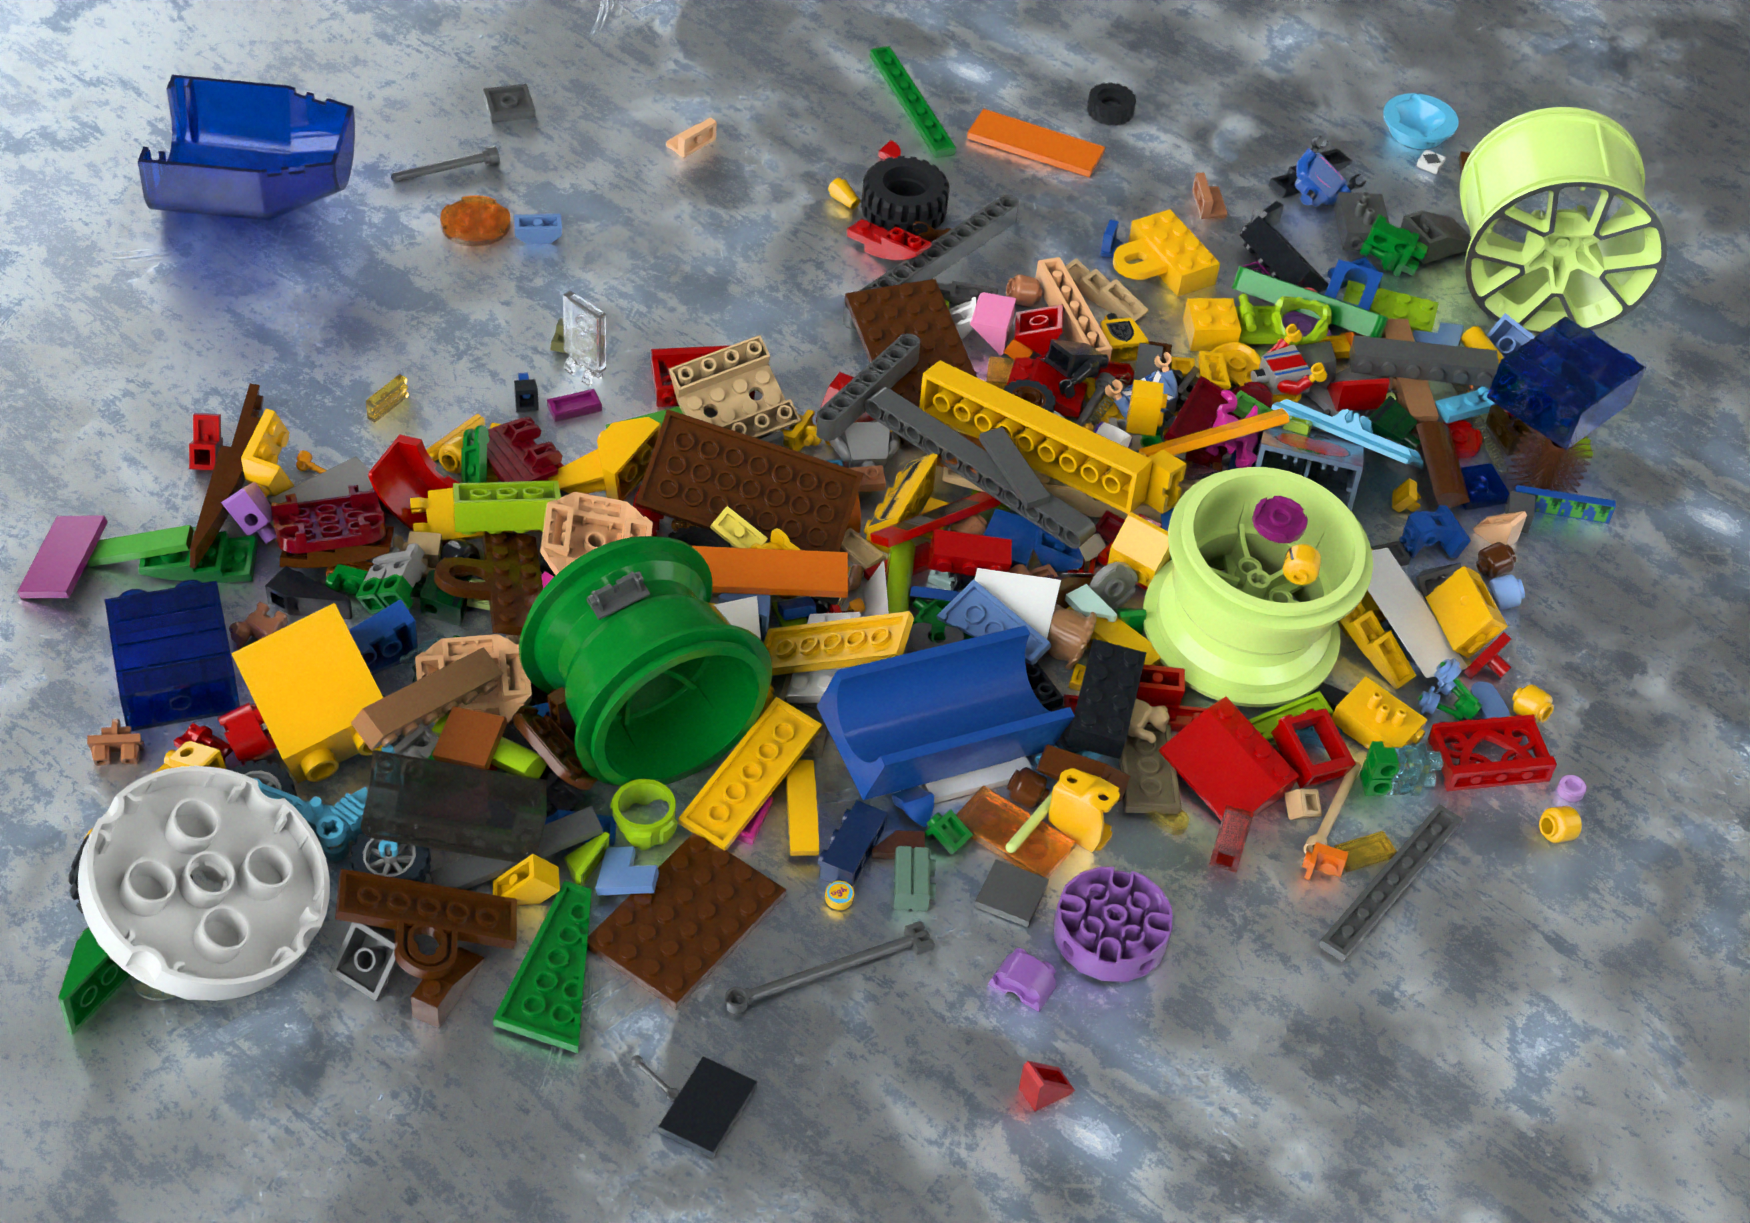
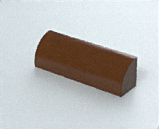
(1443, 463)

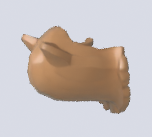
(1070, 634)

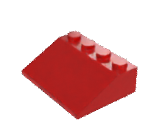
(1229, 761)

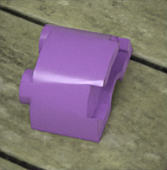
(1026, 978)

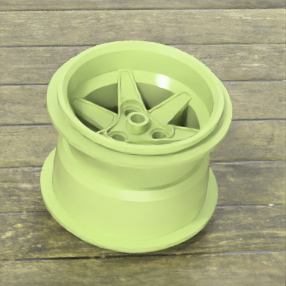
(1241, 627)

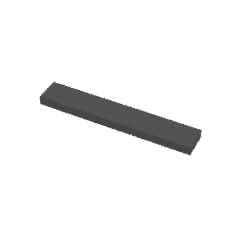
(555, 837)

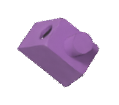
(248, 503)

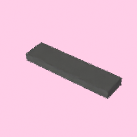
(1014, 468)

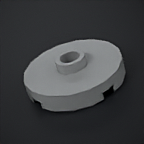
(1115, 584)

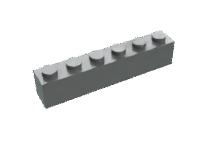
(1423, 361)

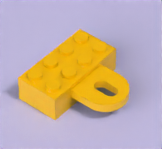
(1167, 251)

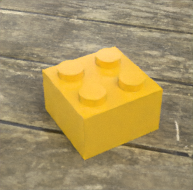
(1210, 323)

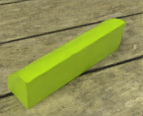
(899, 576)
(509, 755)

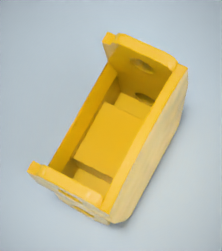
(1079, 811)

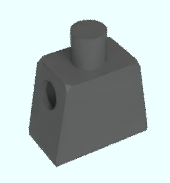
(1322, 353)

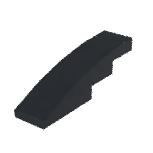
(1285, 184)

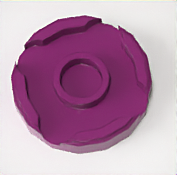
(1279, 519)

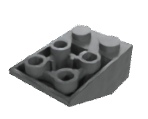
(1439, 233)

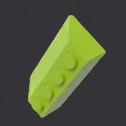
(502, 506)

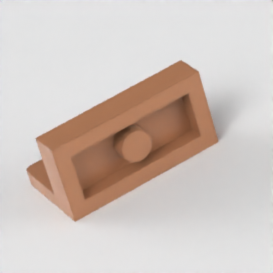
(1208, 198)

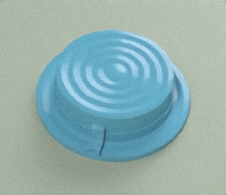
(1420, 120)

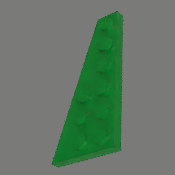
(549, 984)

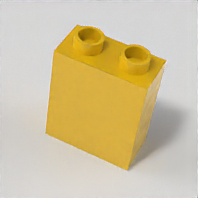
(309, 691)

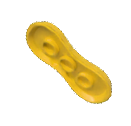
(1240, 362)

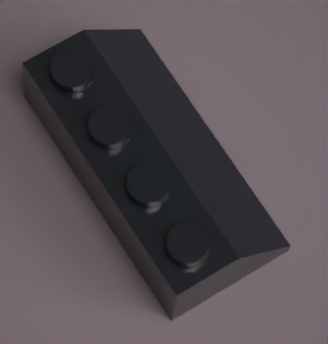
(1280, 256)

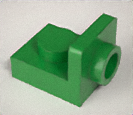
(345, 579)
(948, 830)

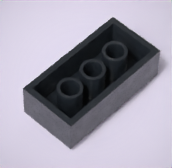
(1106, 699)

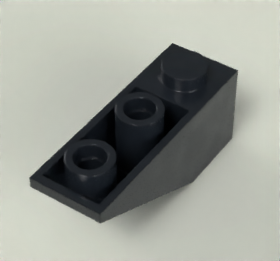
(303, 596)

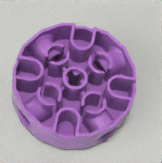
(1112, 924)

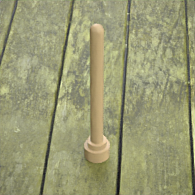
(1333, 811)

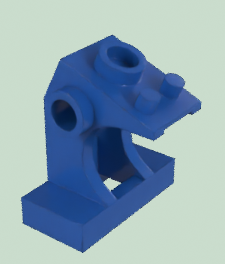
(1429, 527)

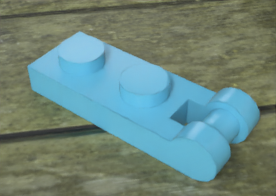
(1464, 405)

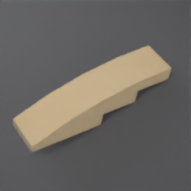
(1106, 294)

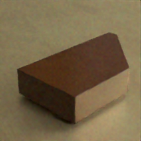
(887, 847)

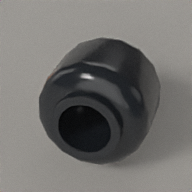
(459, 548)

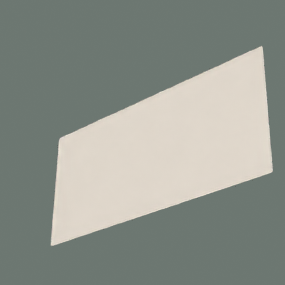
(1409, 614)

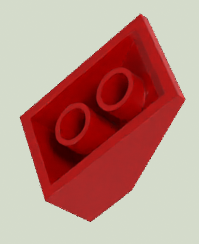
(1039, 371)

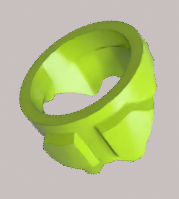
(1287, 304)
(644, 792)

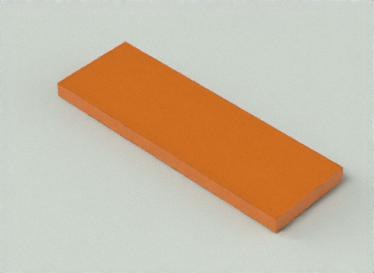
(1036, 142)
(777, 571)

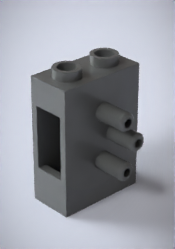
(1356, 215)

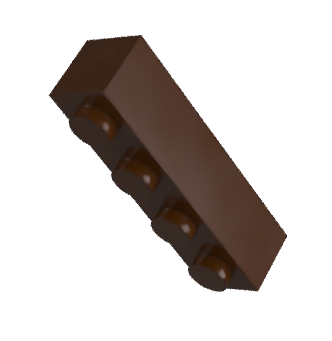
(560, 712)

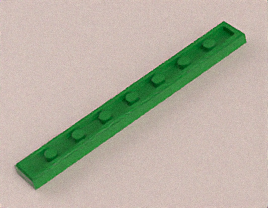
(913, 102)

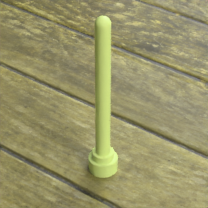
(1029, 826)

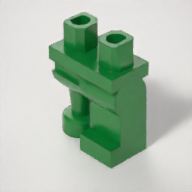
(1393, 247)

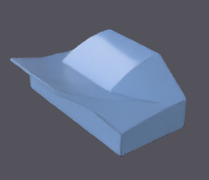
(538, 228)

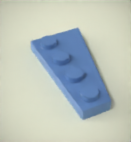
(981, 613)

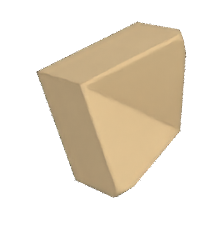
(1303, 804)

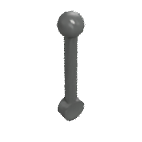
(672, 1093)

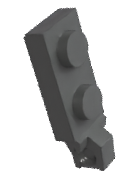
(963, 292)

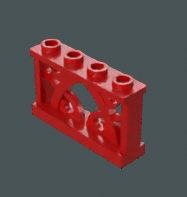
(670, 357)
(1502, 732)

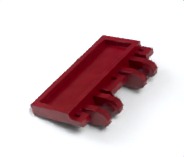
(1199, 415)
(516, 456)

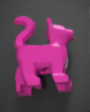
(1245, 444)

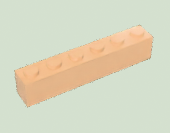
(1078, 320)

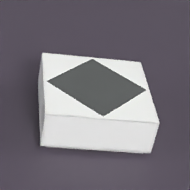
(1431, 161)

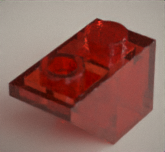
(1231, 838)

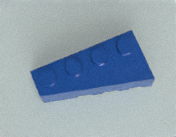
(386, 637)

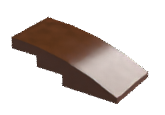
(338, 556)

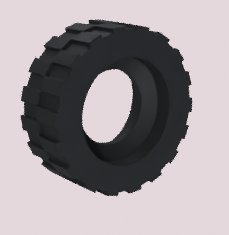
(1111, 114)

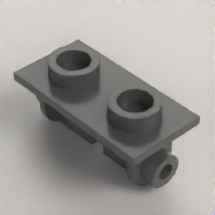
(613, 598)

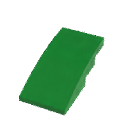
(224, 562)

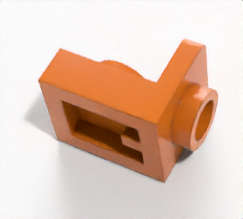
(1325, 859)

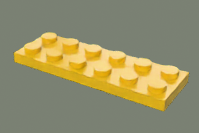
(837, 642)
(750, 774)

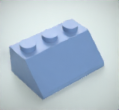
(1508, 335)

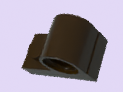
(1507, 431)

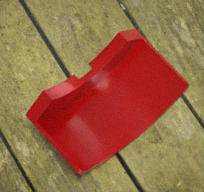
(406, 473)

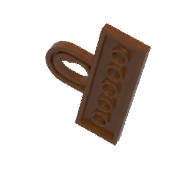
(509, 574)
(428, 910)

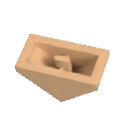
(1501, 528)

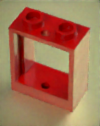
(1296, 756)

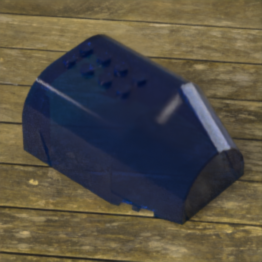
(248, 150)

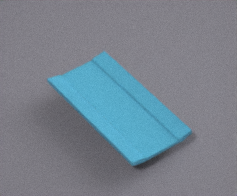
(1353, 429)

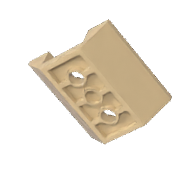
(724, 383)

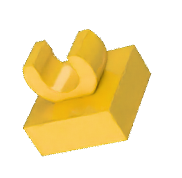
(1406, 497)

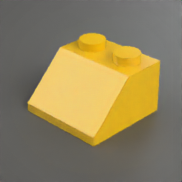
(1141, 547)

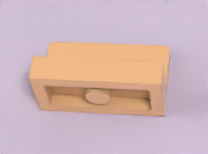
(693, 138)

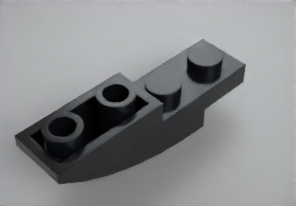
(1050, 698)
(557, 790)

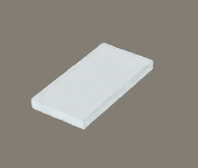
(971, 782)

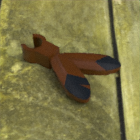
(927, 232)

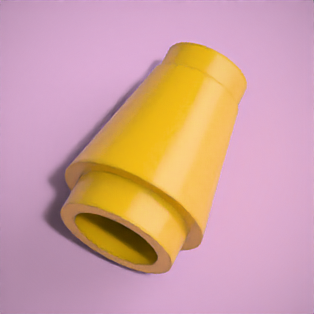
(843, 192)

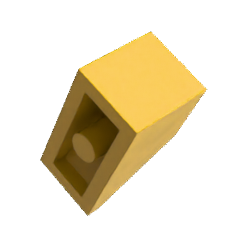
(529, 881)

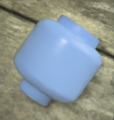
(1506, 591)

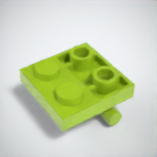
(1255, 323)

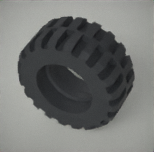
(904, 192)

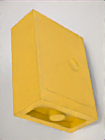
(1466, 611)
(1376, 715)

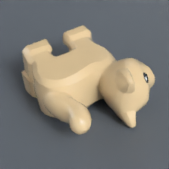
(1143, 714)

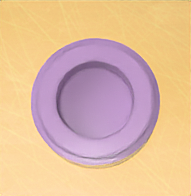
(1571, 788)

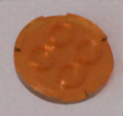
(475, 221)

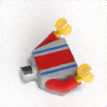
(1285, 369)

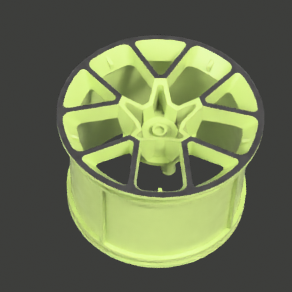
(1568, 260)

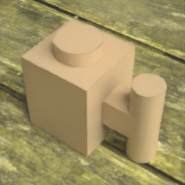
(431, 545)

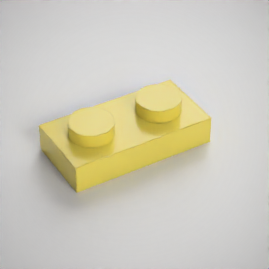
(737, 530)

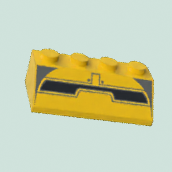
(906, 497)

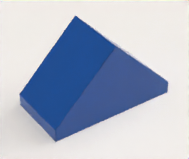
(1056, 553)

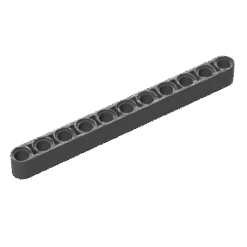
(949, 247)
(937, 438)

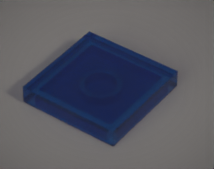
(1483, 486)

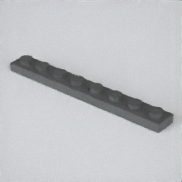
(1390, 883)

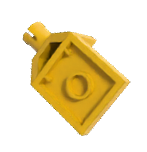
(262, 455)

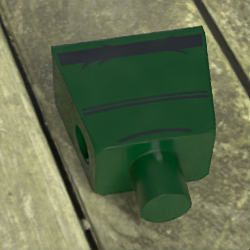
(1394, 423)
(438, 603)

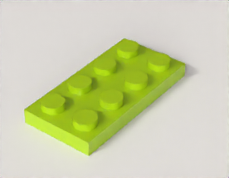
(1396, 305)

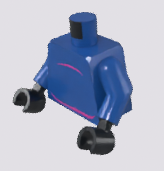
(1319, 179)

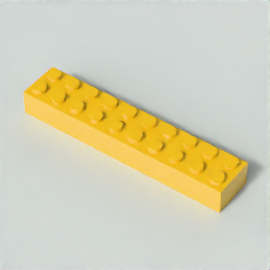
(1043, 438)

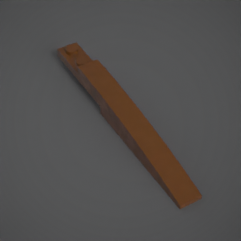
(226, 477)

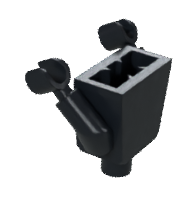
(1074, 361)

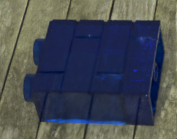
(1566, 382)
(171, 655)

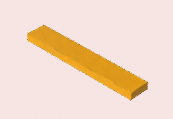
(1220, 433)

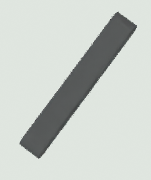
(882, 372)

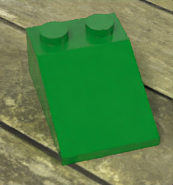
(88, 981)

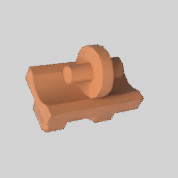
(115, 740)

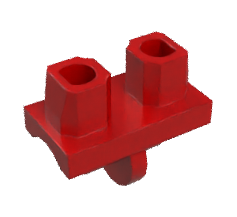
(204, 736)

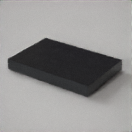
(707, 1107)

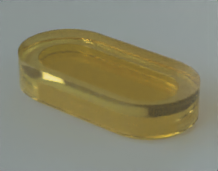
(1171, 823)

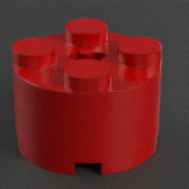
(247, 733)

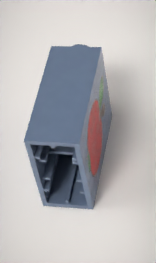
(1317, 456)

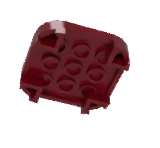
(328, 522)

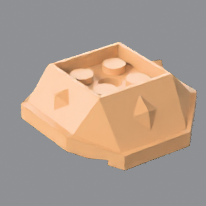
(587, 520)
(513, 686)

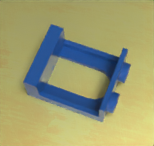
(1351, 271)

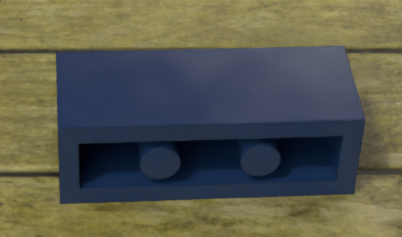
(852, 844)

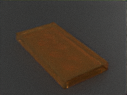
(997, 820)

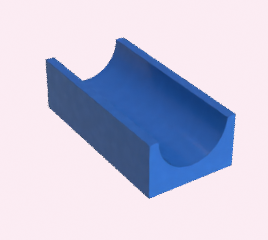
(938, 713)

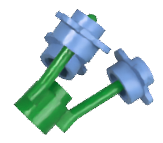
(1466, 704)

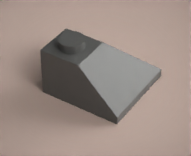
(366, 959)

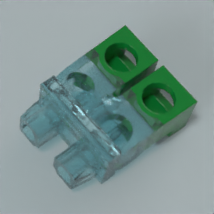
(1399, 769)

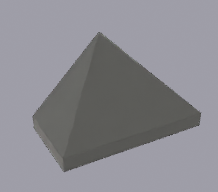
(1433, 577)

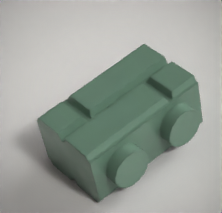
(912, 878)

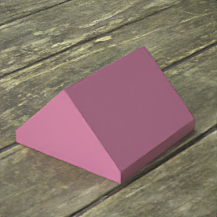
(994, 319)

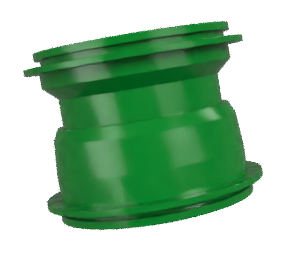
(655, 682)

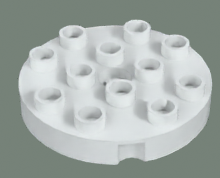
(169, 929)

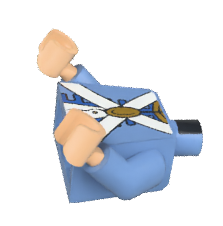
(1170, 387)

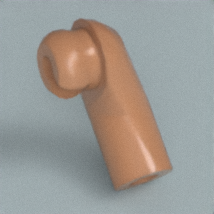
(855, 577)

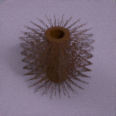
(1548, 463)

